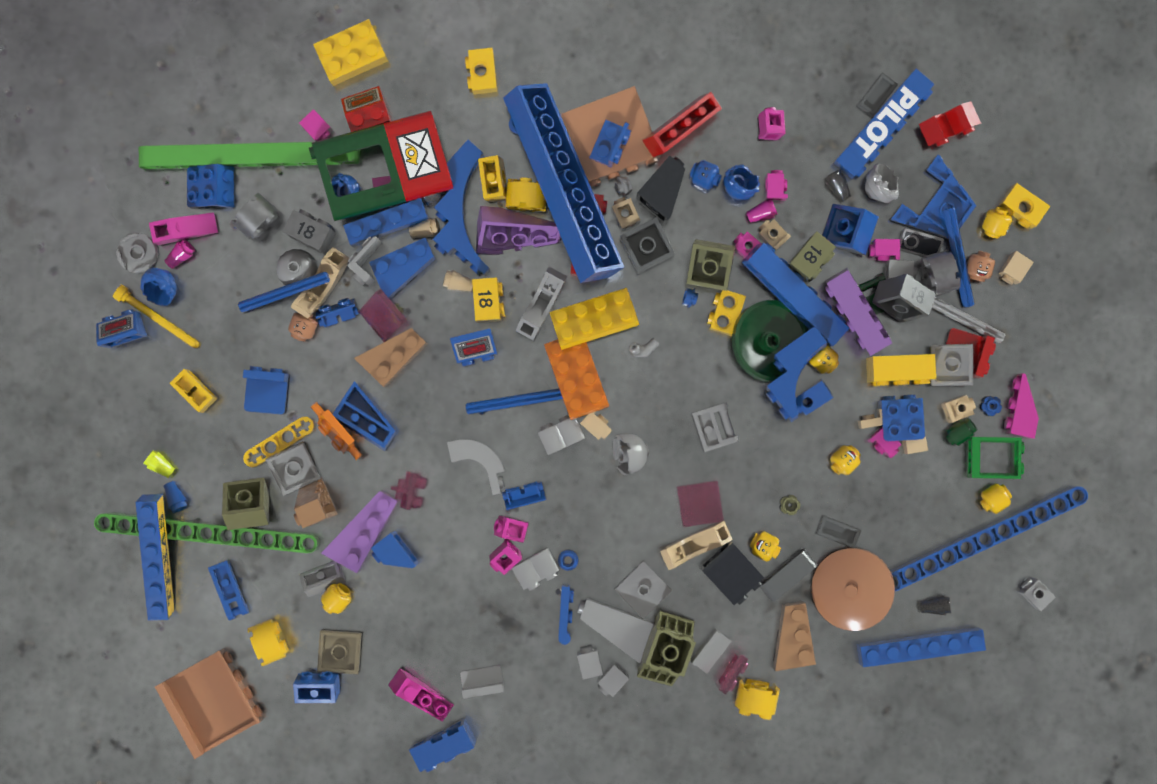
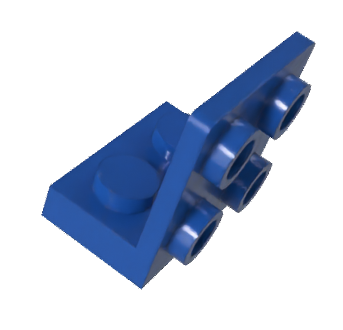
(609, 142)

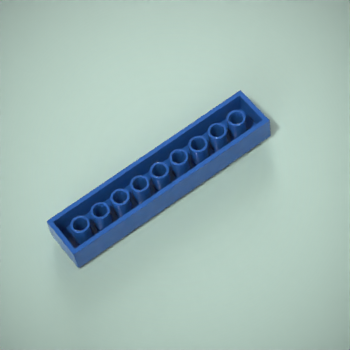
(563, 182)

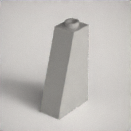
(619, 627)

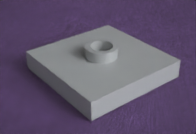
(953, 365)
(293, 468)
(643, 589)

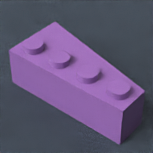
(361, 534)

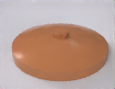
(853, 589)

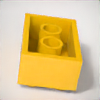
(350, 52)
(901, 369)

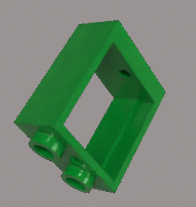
(973, 458)

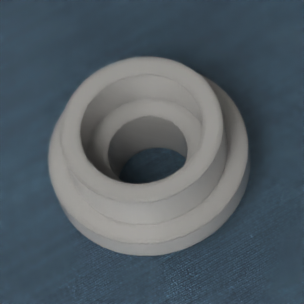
(623, 185)

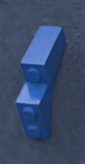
(792, 361)

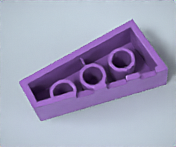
(858, 311)

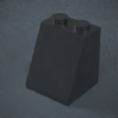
(662, 189)
(732, 573)

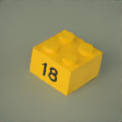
(487, 300)

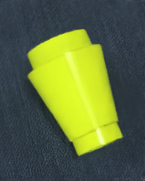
(158, 464)

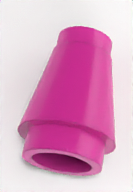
(762, 211)
(180, 253)

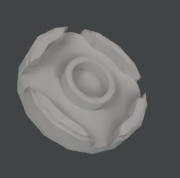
(137, 253)

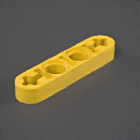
(277, 438)

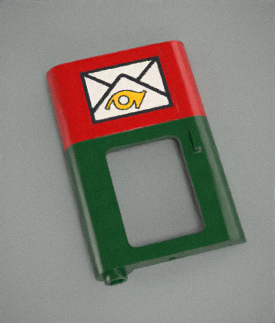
(412, 159)

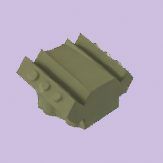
(667, 649)

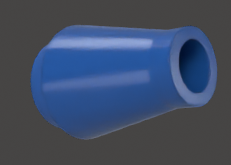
(175, 498)

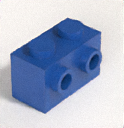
(316, 687)

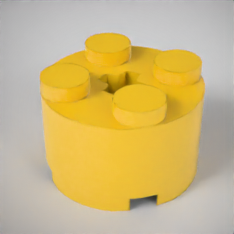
(525, 195)
(267, 642)
(757, 698)

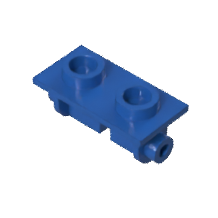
(344, 308)
(530, 494)

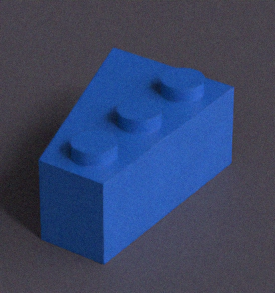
(401, 266)
(363, 418)
(443, 746)

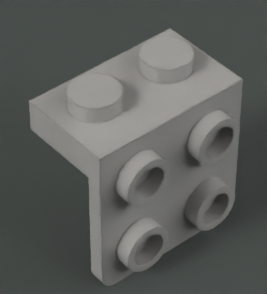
(359, 259)

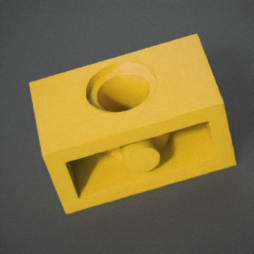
(485, 59)
(493, 178)
(1035, 206)

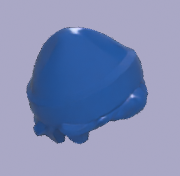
(741, 182)
(345, 185)
(158, 286)

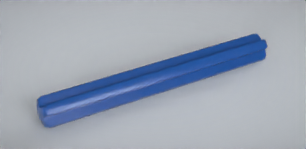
(959, 256)
(284, 291)
(513, 401)

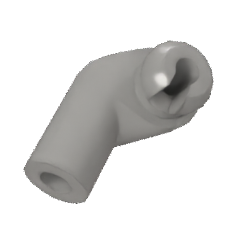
(640, 350)

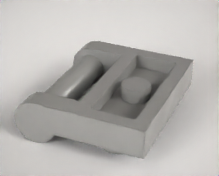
(708, 428)

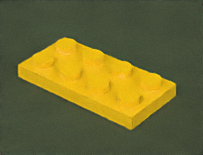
(594, 318)

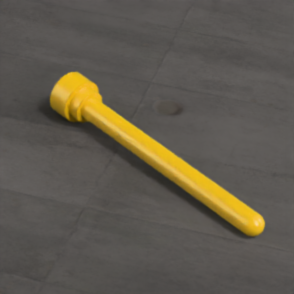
(123, 295)

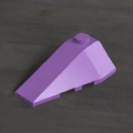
(506, 229)

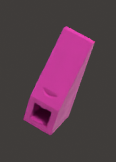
(181, 228)
(1023, 414)
(420, 695)

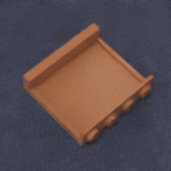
(586, 124)
(209, 702)

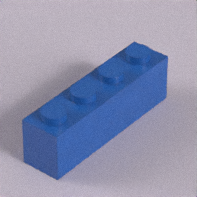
(386, 222)

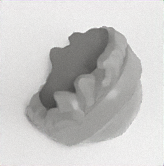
(881, 184)

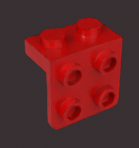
(982, 349)

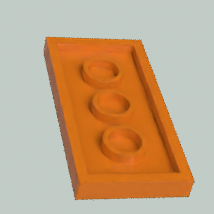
(577, 379)

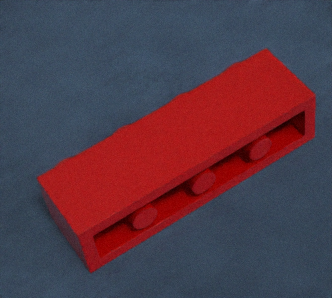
(682, 124)

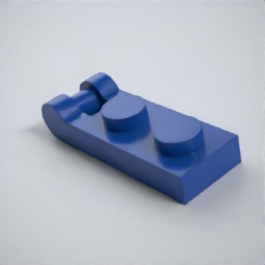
(228, 589)
(565, 615)

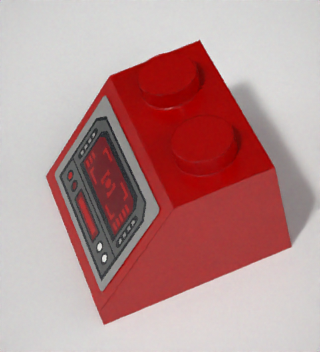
(365, 109)

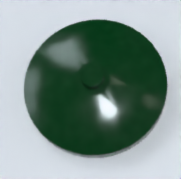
(761, 334)

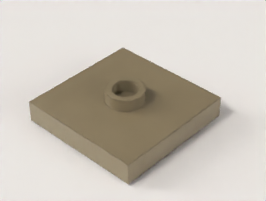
(339, 652)

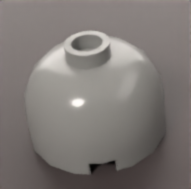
(295, 266)
(630, 452)

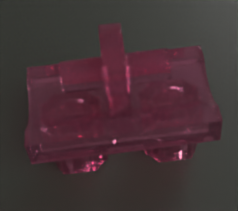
(408, 499)

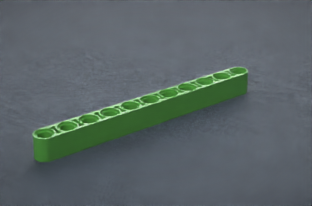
(235, 155)
(217, 533)

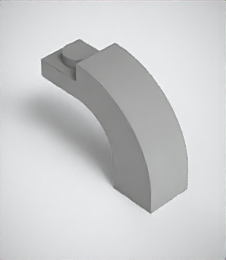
(541, 303)
(483, 454)

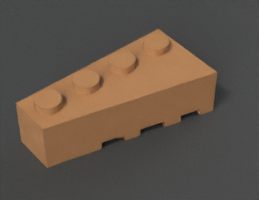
(313, 504)

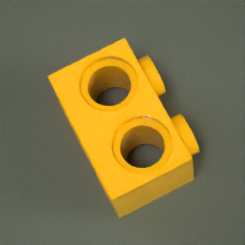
(730, 314)
(193, 390)

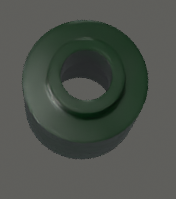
(961, 431)

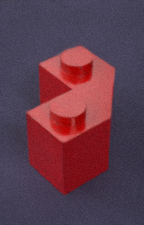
(949, 124)

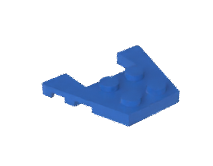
(948, 195)

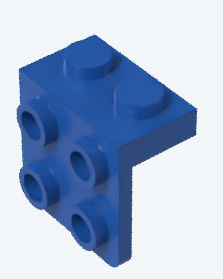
(210, 186)
(265, 390)
(902, 418)

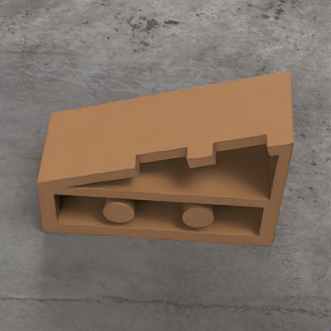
(392, 356)
(794, 639)

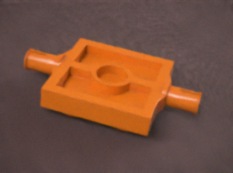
(340, 437)

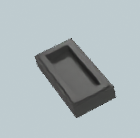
(877, 94)
(838, 531)

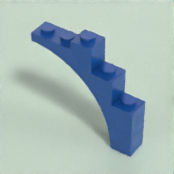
(451, 208)

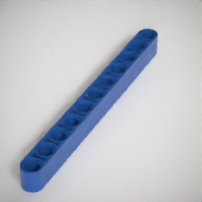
(991, 531)

